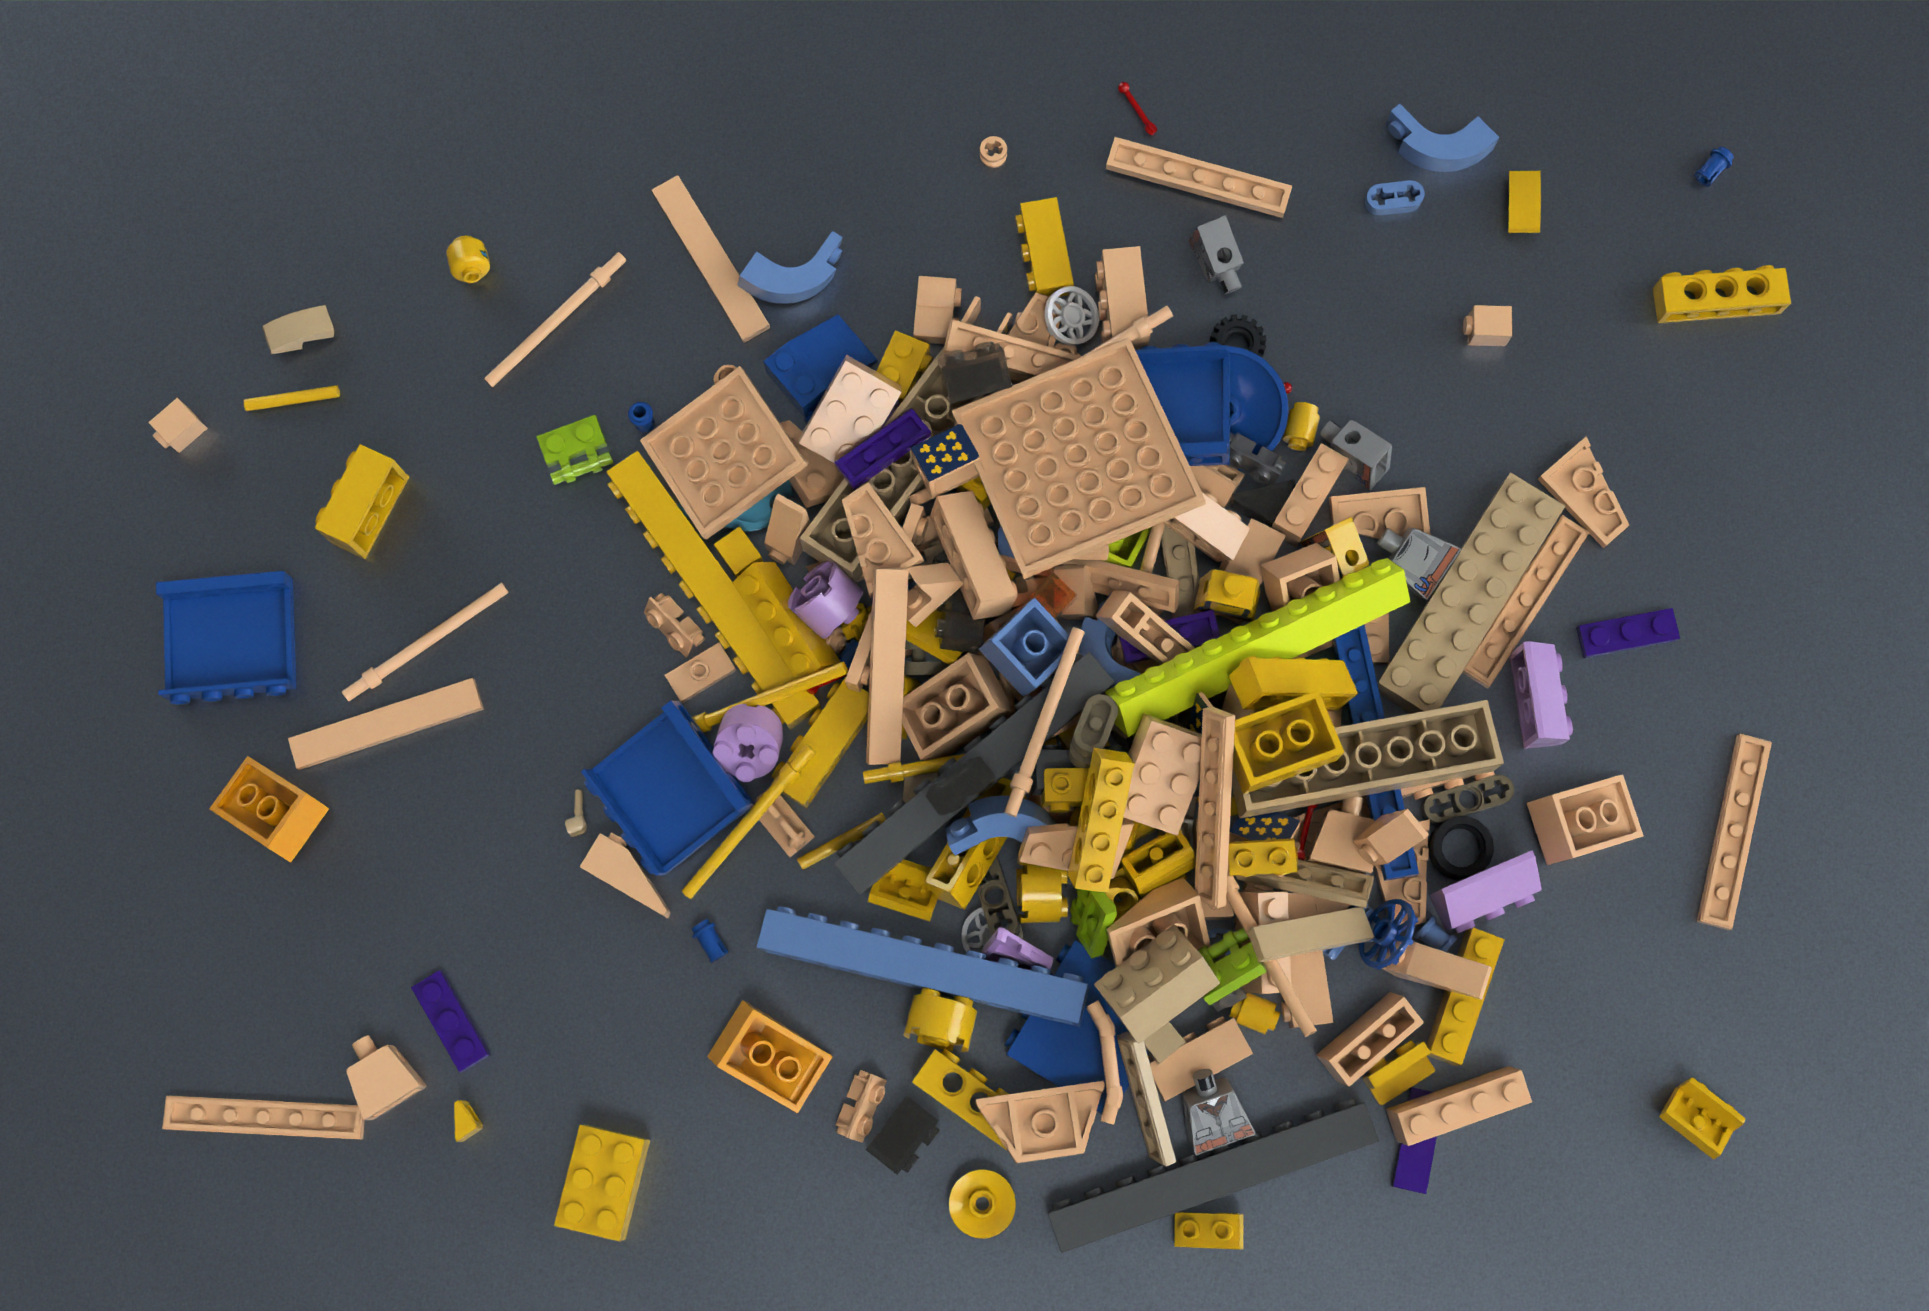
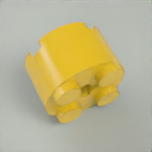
(1040, 893)
(940, 1020)

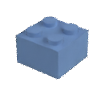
(1027, 647)

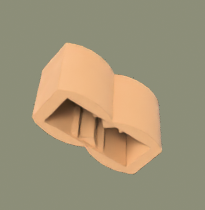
(935, 308)

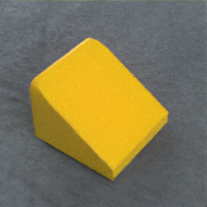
(466, 1121)

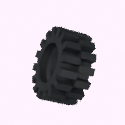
(1240, 327)

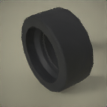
(1476, 828)

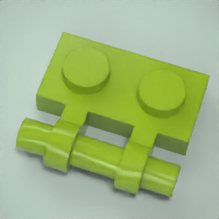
(571, 442)
(1094, 915)
(1234, 969)

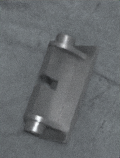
(1262, 467)

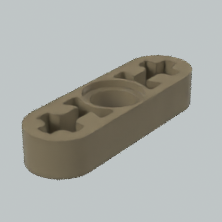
(1486, 784)
(1010, 915)

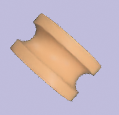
(997, 159)

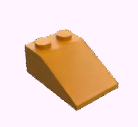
(269, 809)
(769, 1056)

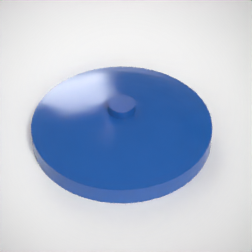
(1256, 400)

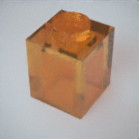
(1054, 596)

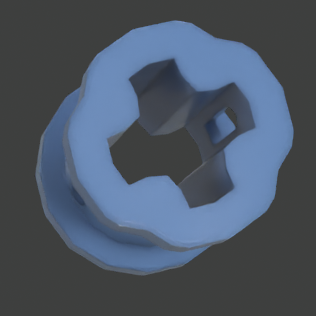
(1434, 935)

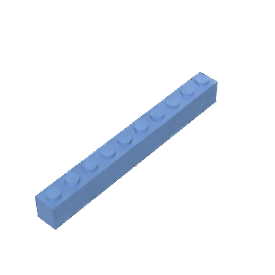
(921, 966)

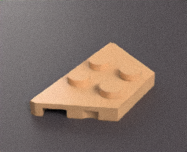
(1043, 1121)

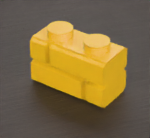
(1158, 862)

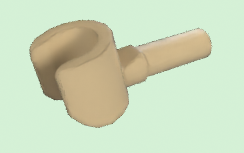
(577, 825)

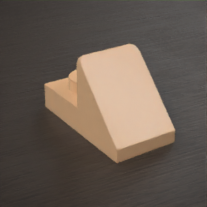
(932, 588)

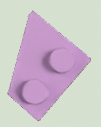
(1009, 946)

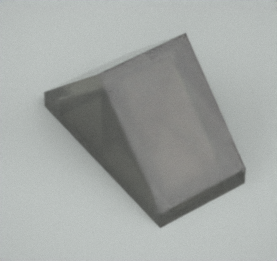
(1263, 502)

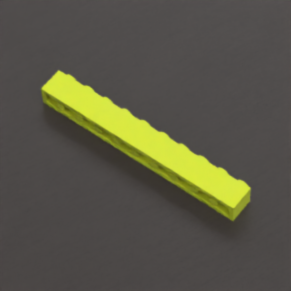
(1281, 633)

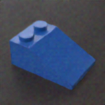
(810, 361)

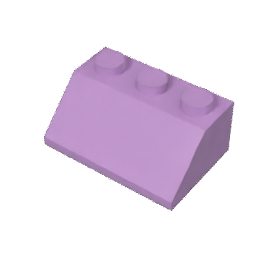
(1540, 695)
(1488, 893)

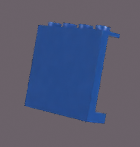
(1194, 396)
(228, 636)
(667, 790)
(1064, 1051)

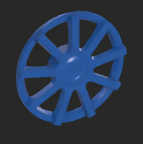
(1388, 932)

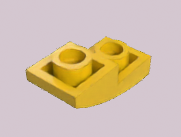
(1524, 201)

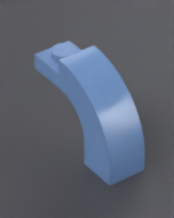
(1440, 151)
(791, 284)
(1098, 642)
(990, 821)

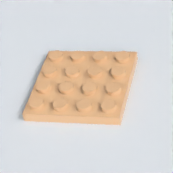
(723, 453)

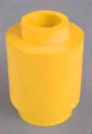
(1301, 426)
(1255, 1013)

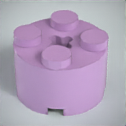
(826, 599)
(748, 741)

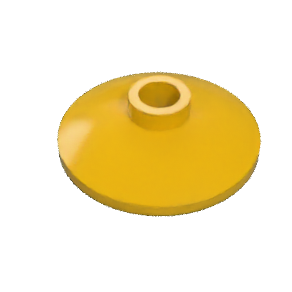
(985, 1222)

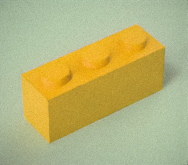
(1044, 246)

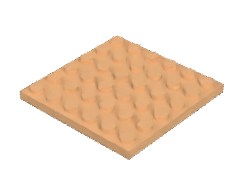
(1078, 458)

